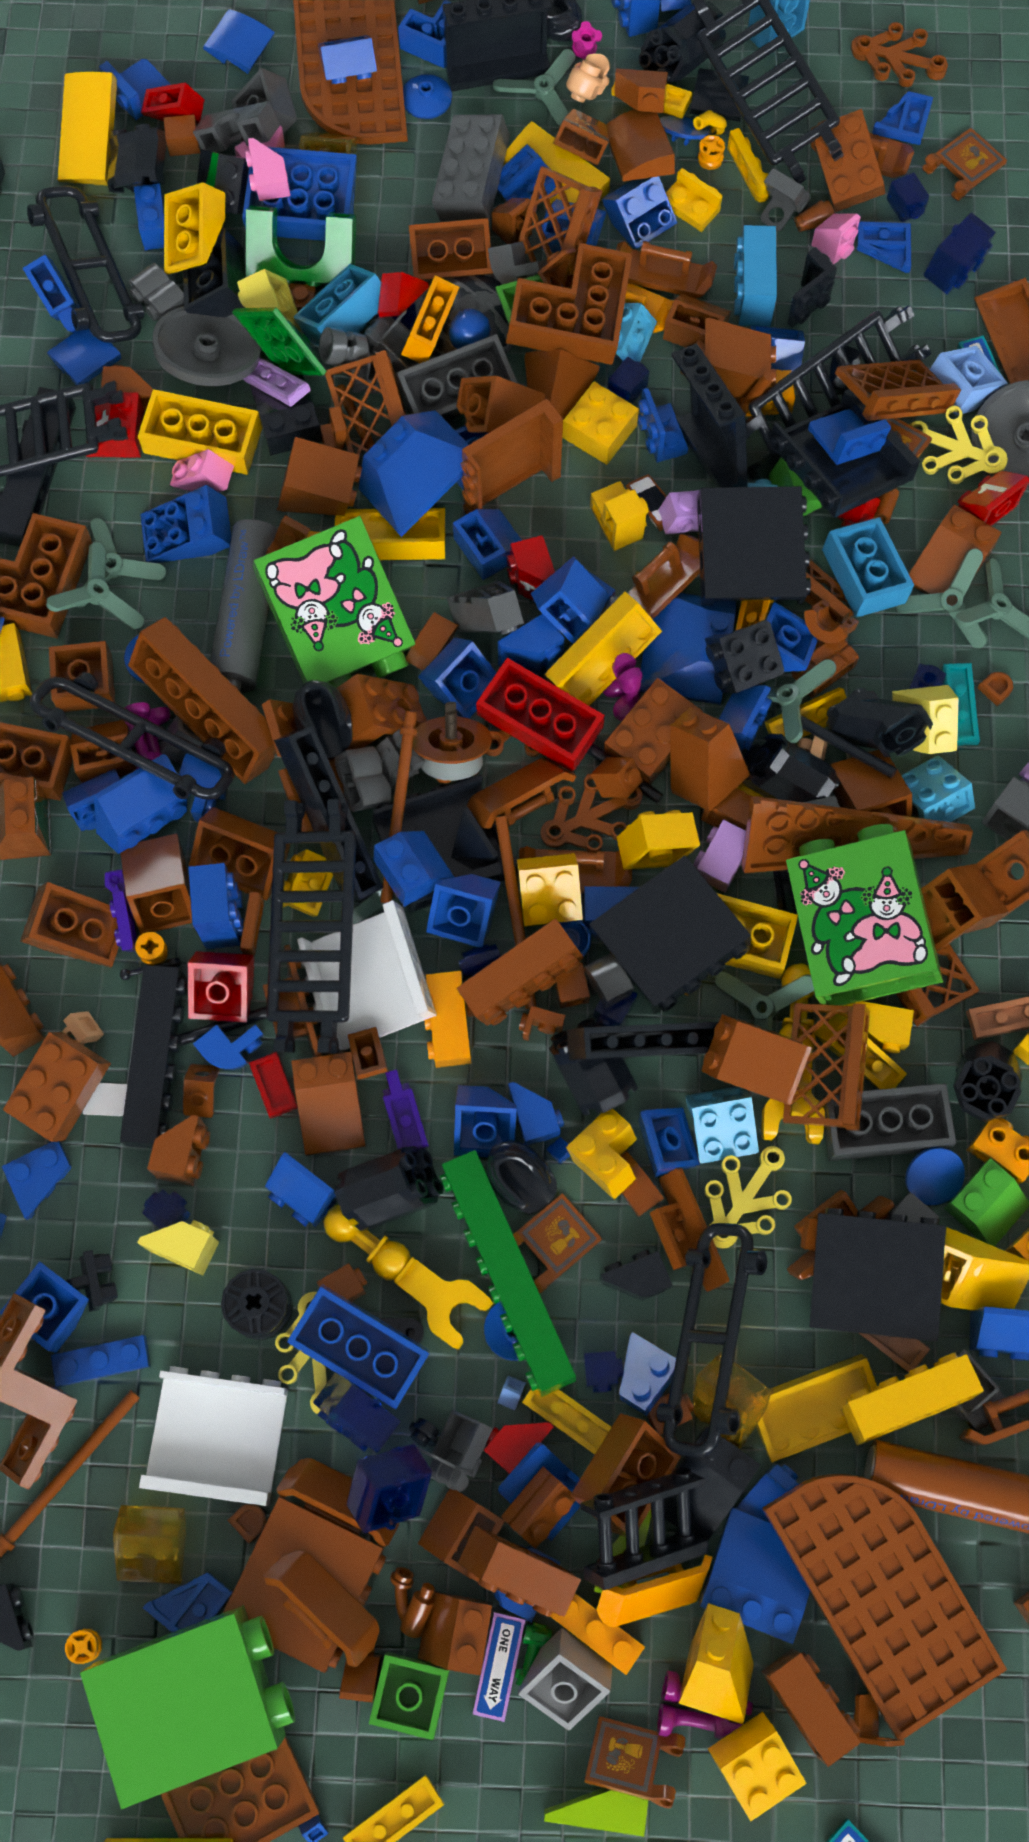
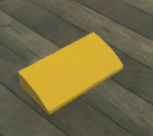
(87, 127)
(559, 161)
(421, 542)
(587, 665)
(810, 1407)

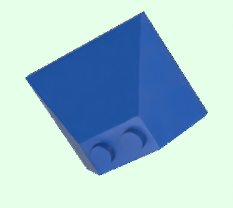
(411, 468)
(680, 649)

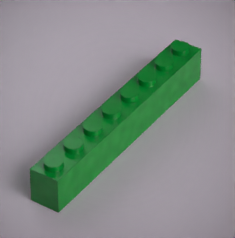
(508, 1273)

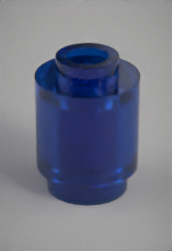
(477, 959)

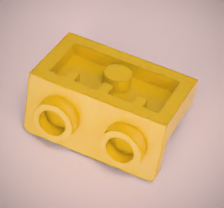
(694, 200)
(307, 882)

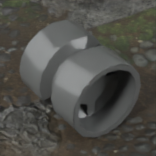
(341, 347)

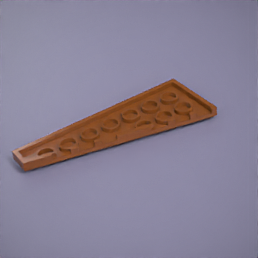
(781, 826)

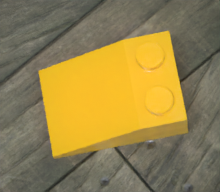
(191, 225)

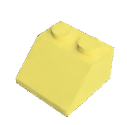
(268, 290)
(942, 708)
(183, 1244)

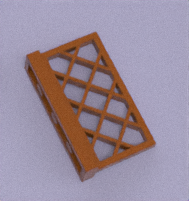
(580, 219)
(389, 390)
(916, 394)
(918, 999)
(853, 1066)

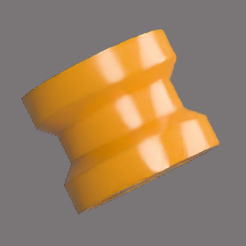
(707, 146)
(155, 953)
(78, 1651)

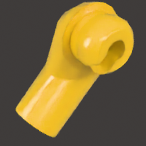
(716, 121)

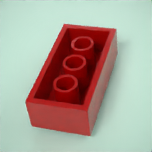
(540, 714)

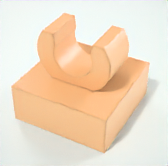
(816, 746)
(82, 1027)

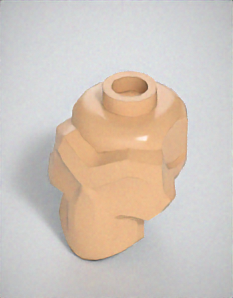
(589, 77)

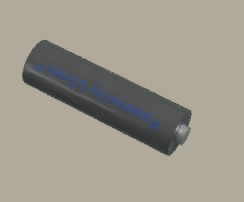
(242, 607)

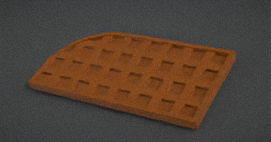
(358, 108)
(885, 1596)

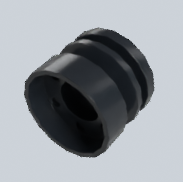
(275, 1303)

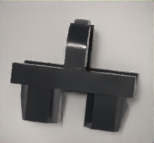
(92, 1266)

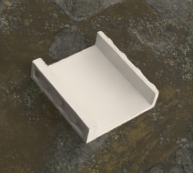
(385, 976)
(216, 1437)

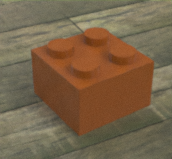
(73, 659)

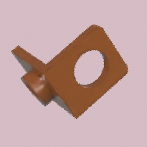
(554, 262)
(199, 1091)
(867, 1720)

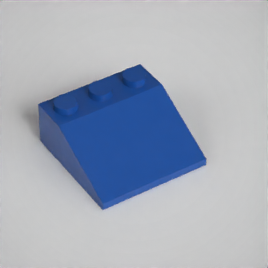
(756, 1577)

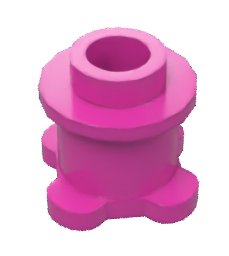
(585, 40)

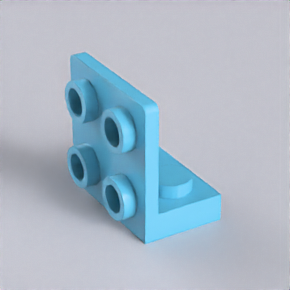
(635, 331)
(939, 790)
(723, 1123)

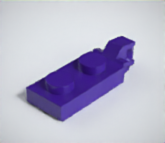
(126, 933)
(403, 1113)

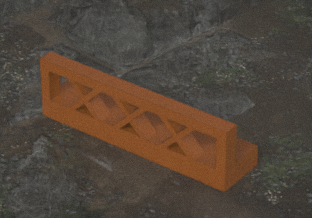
(837, 609)

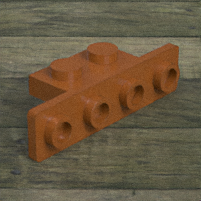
(296, 1001)
(681, 1226)
(804, 1266)

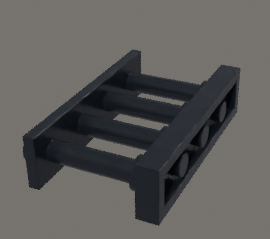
(661, 1551)

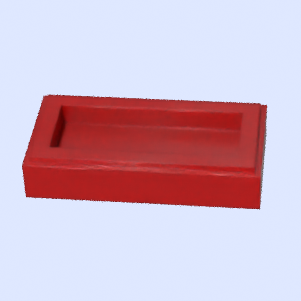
(273, 1085)

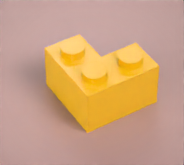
(619, 514)
(599, 1152)

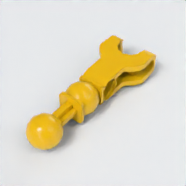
(774, 1110)
(393, 1262)

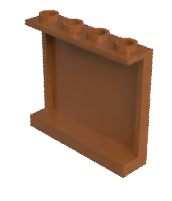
(512, 455)
(340, 1552)

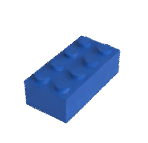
(358, 1346)

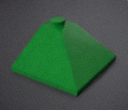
(280, 340)

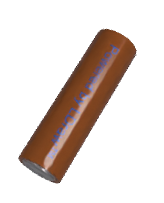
(951, 1485)

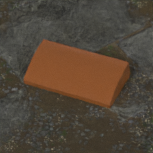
(640, 146)
(1007, 323)

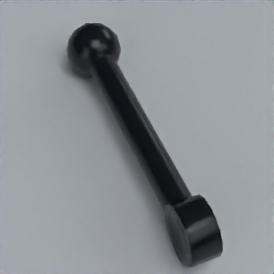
(125, 974)

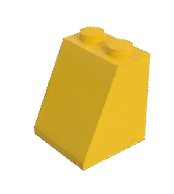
(718, 1666)

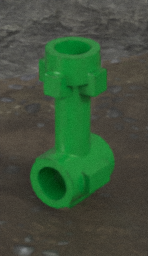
(535, 1636)

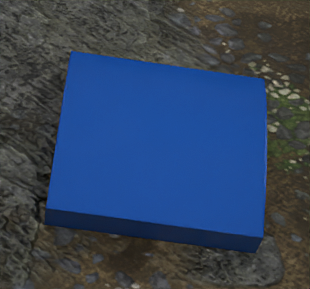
(238, 40)
(520, 175)
(83, 356)

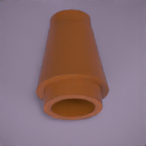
(814, 216)

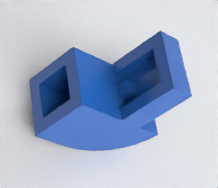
(205, 776)
(223, 1053)

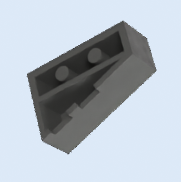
(486, 608)

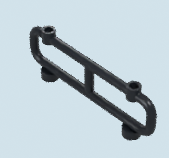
(84, 317)
(84, 687)
(722, 1419)

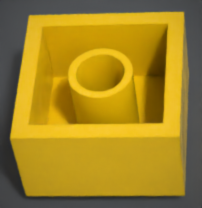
(600, 423)
(657, 839)
(549, 889)
(757, 1766)

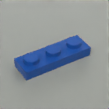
(100, 1361)

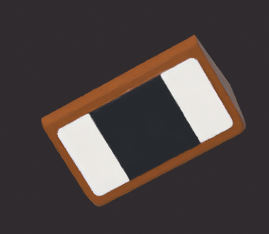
(652, 494)

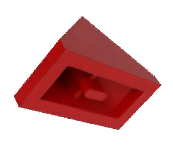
(399, 292)

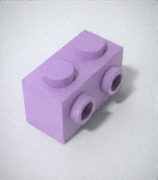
(680, 512)
(722, 856)

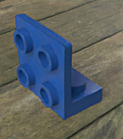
(661, 428)

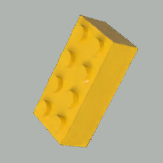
(186, 425)
(770, 936)
(912, 1399)

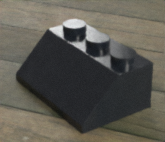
(213, 286)

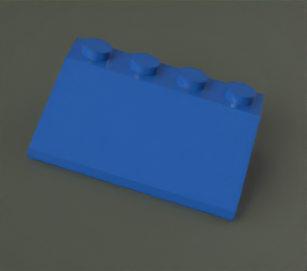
(317, 186)

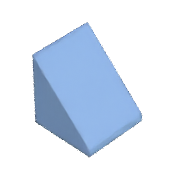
(511, 1393)

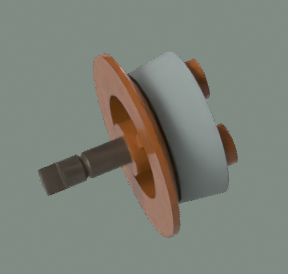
(452, 746)

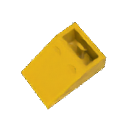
(980, 1274)

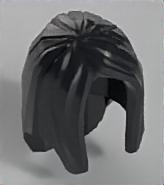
(563, 20)
(325, 708)
(520, 1176)

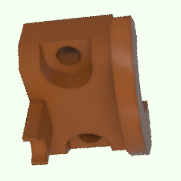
(824, 627)

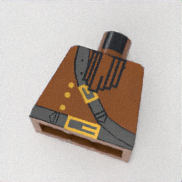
(583, 136)

